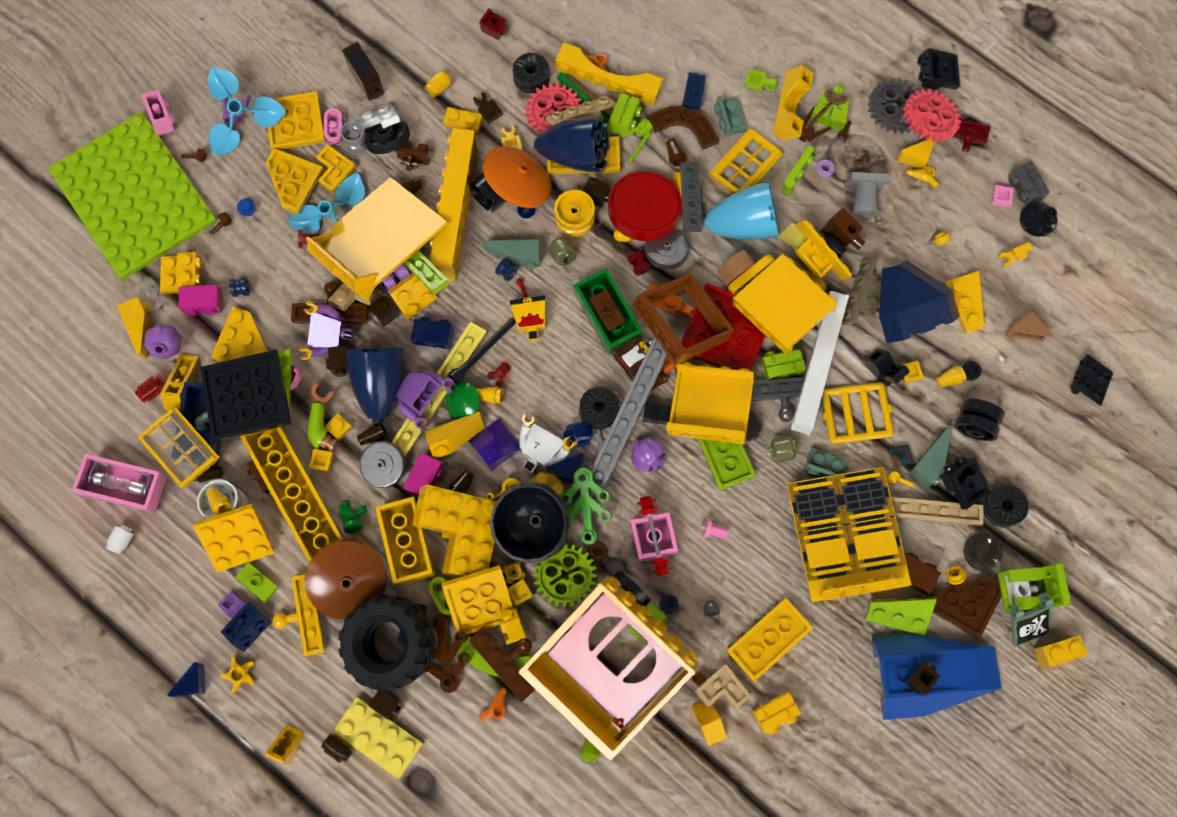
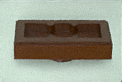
(607, 310)

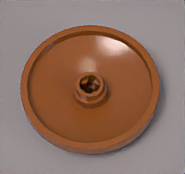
(341, 562)

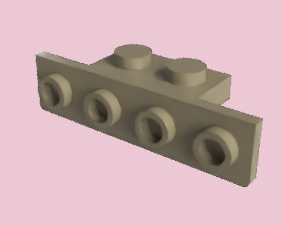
(865, 292)

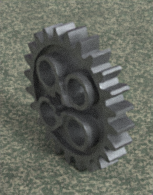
(880, 104)

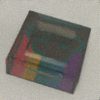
(900, 456)

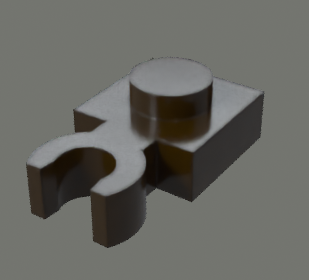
(488, 109)

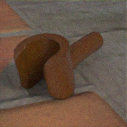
(844, 133)
(199, 156)
(225, 220)
(698, 679)

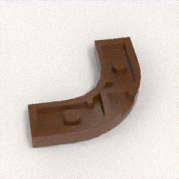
(687, 118)

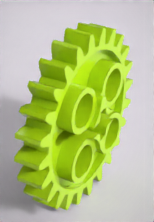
(574, 591)

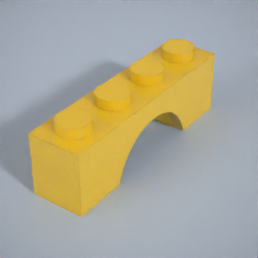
(795, 85)

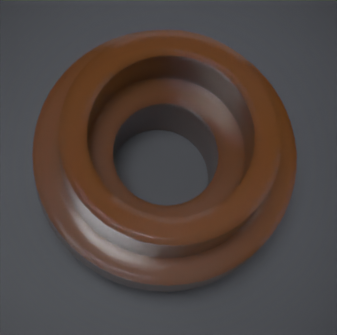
(602, 556)

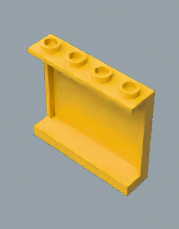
(784, 303)
(711, 403)

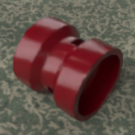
(639, 263)

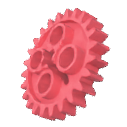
(547, 98)
(931, 115)

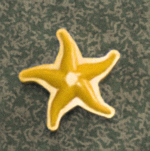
(238, 674)

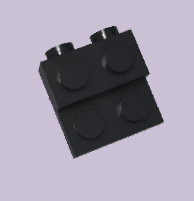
(938, 69)
(965, 481)

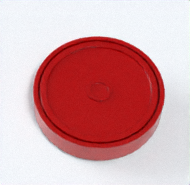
(644, 206)

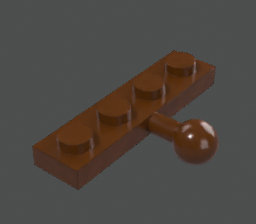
(353, 315)
(503, 663)

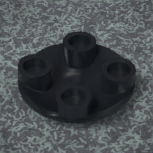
(1038, 219)

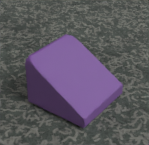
(232, 604)

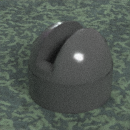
(711, 608)

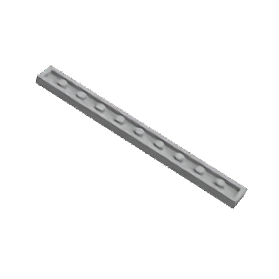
(627, 416)

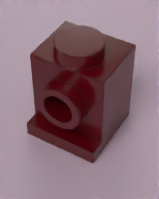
(493, 24)

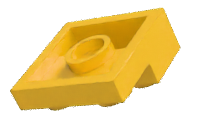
(180, 272)

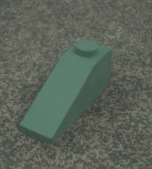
(518, 252)
(931, 464)

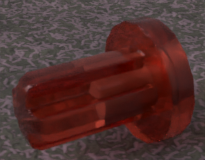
(301, 237)
(496, 377)

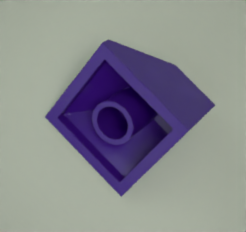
(494, 444)

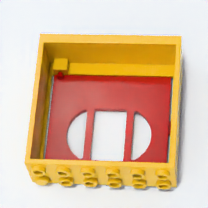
(588, 690)

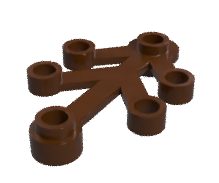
(446, 656)

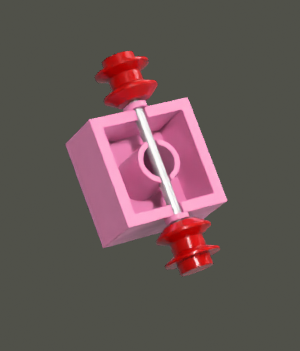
(653, 536)

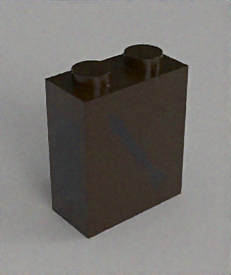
(363, 71)

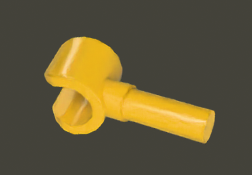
(894, 476)

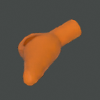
(599, 60)
(496, 707)

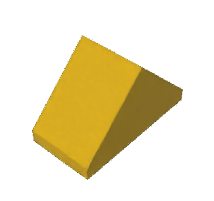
(917, 154)
(709, 723)
(285, 745)

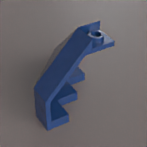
(913, 302)

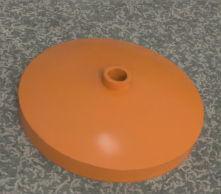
(517, 177)

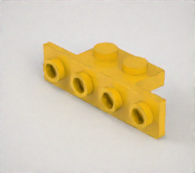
(818, 255)

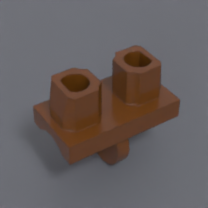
(412, 157)

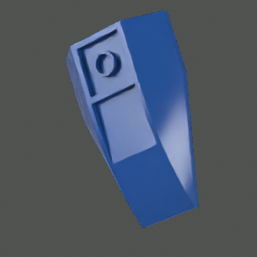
(964, 669)

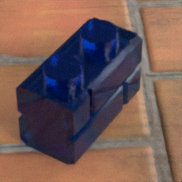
(432, 333)

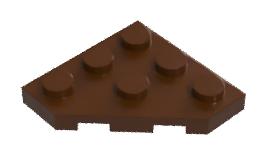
(968, 604)

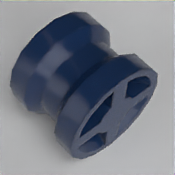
(506, 269)
(239, 287)

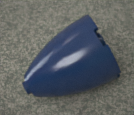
(576, 143)
(375, 379)

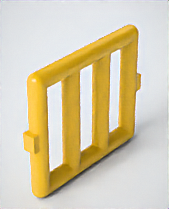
(870, 433)

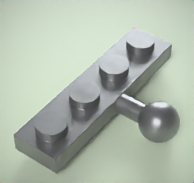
(779, 389)

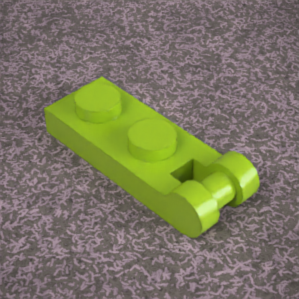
(798, 170)

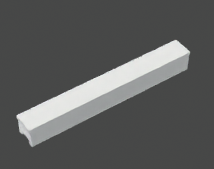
(819, 367)

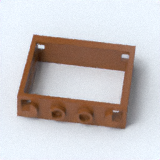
(664, 334)

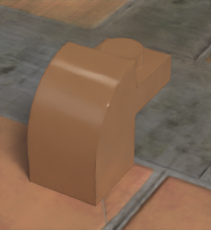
(736, 266)

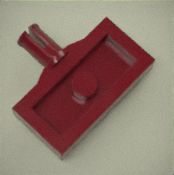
(972, 133)

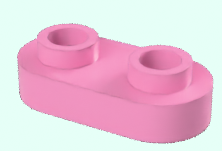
(333, 127)

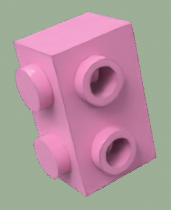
(157, 112)

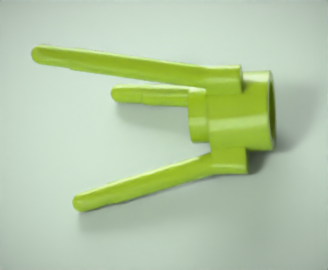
(642, 129)

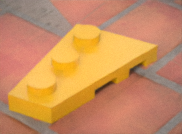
(968, 301)

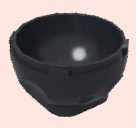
(514, 525)

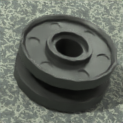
(527, 64)
(603, 397)
(1016, 501)

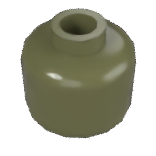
(562, 251)
(783, 448)

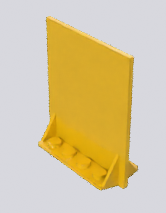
(376, 237)

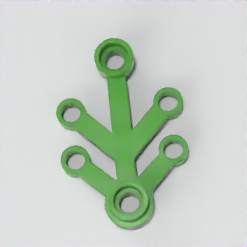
(586, 502)

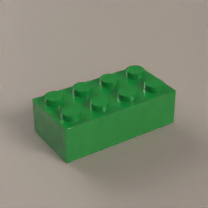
(594, 285)

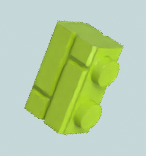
(624, 114)
(782, 366)

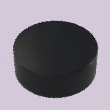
(972, 370)

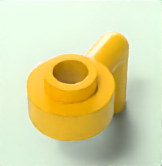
(506, 485)

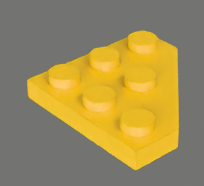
(292, 179)
(238, 337)

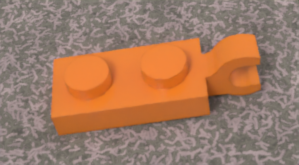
(672, 304)

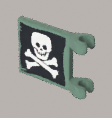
(1032, 623)

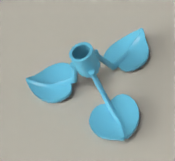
(266, 111)
(350, 192)

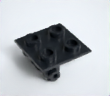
(1091, 379)

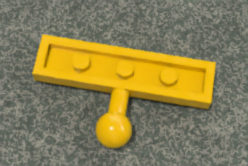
(307, 617)

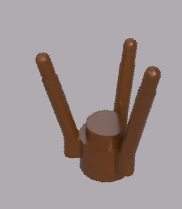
(808, 129)

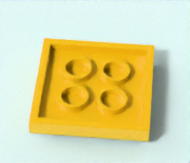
(300, 124)
(234, 537)
(477, 599)

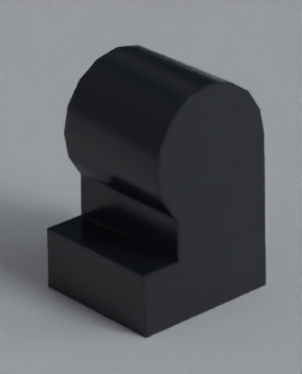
(656, 413)

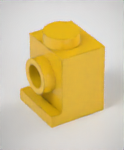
(511, 626)

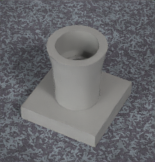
(866, 187)

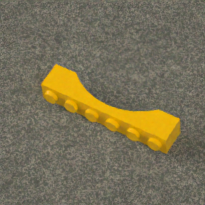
(642, 86)

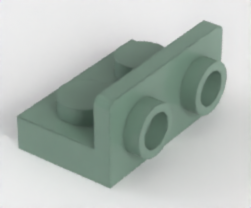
(730, 116)
(824, 464)

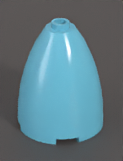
(745, 214)

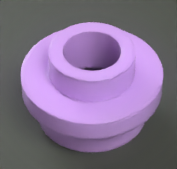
(825, 164)

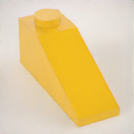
(137, 322)
(183, 371)
(452, 435)

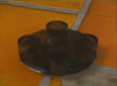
(983, 552)

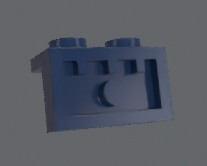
(245, 627)

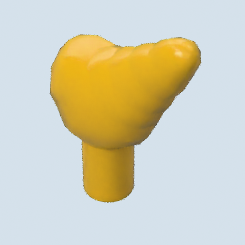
(926, 175)

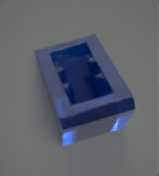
(566, 469)
(190, 683)

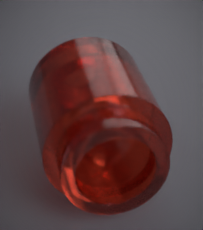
(149, 389)

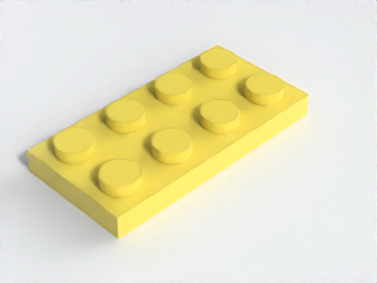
(378, 738)

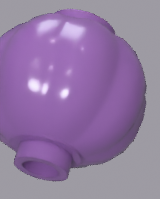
(162, 341)
(648, 454)

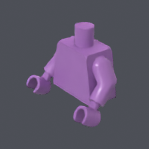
(417, 392)

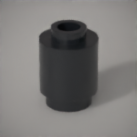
(835, 244)

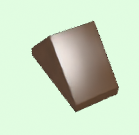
(1029, 328)

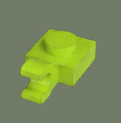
(757, 80)

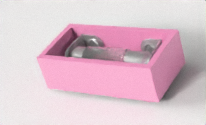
(119, 483)

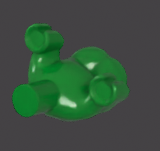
(350, 517)

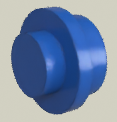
(246, 207)

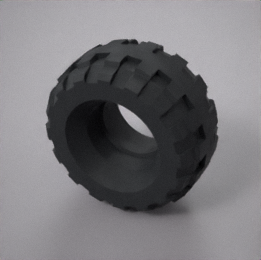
(358, 645)

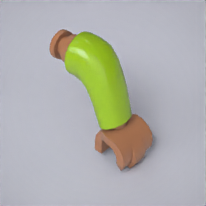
(316, 431)

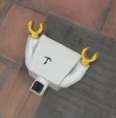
(541, 446)

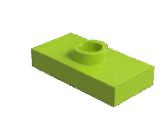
(257, 582)

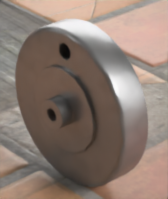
(667, 251)
(382, 464)

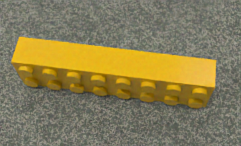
(454, 201)
(293, 489)

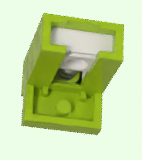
(1045, 579)

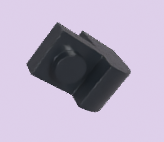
(884, 368)

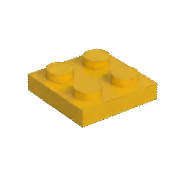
(411, 296)

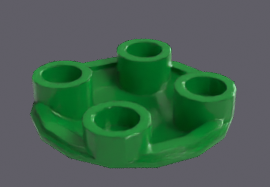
(462, 400)

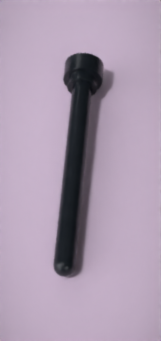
(458, 373)

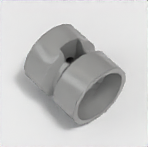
(353, 137)

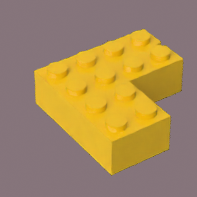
(467, 523)

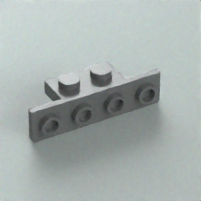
(691, 197)

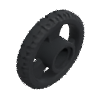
(387, 138)

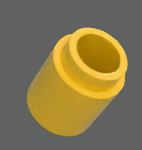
(438, 83)

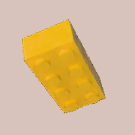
(404, 544)

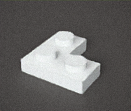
(385, 115)

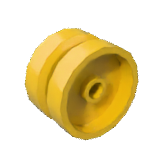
(574, 213)

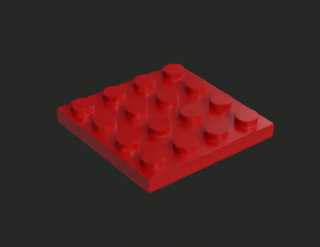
(743, 344)

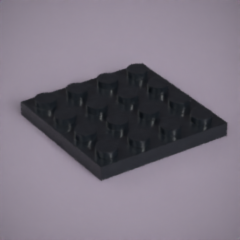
(245, 395)

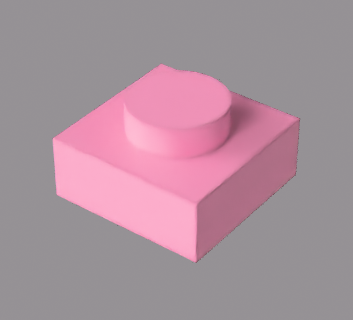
(1002, 196)

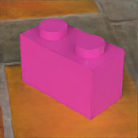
(200, 299)
(424, 472)

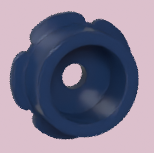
(674, 604)

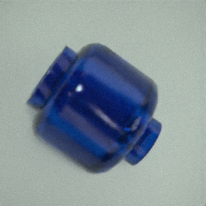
(579, 432)

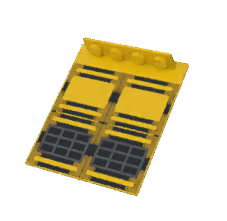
(848, 534)

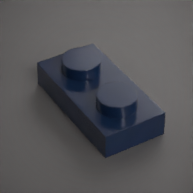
(694, 91)

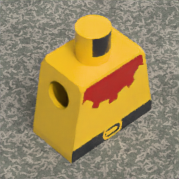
(529, 315)

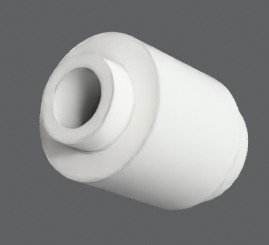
(119, 539)

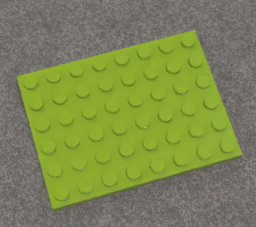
(132, 195)

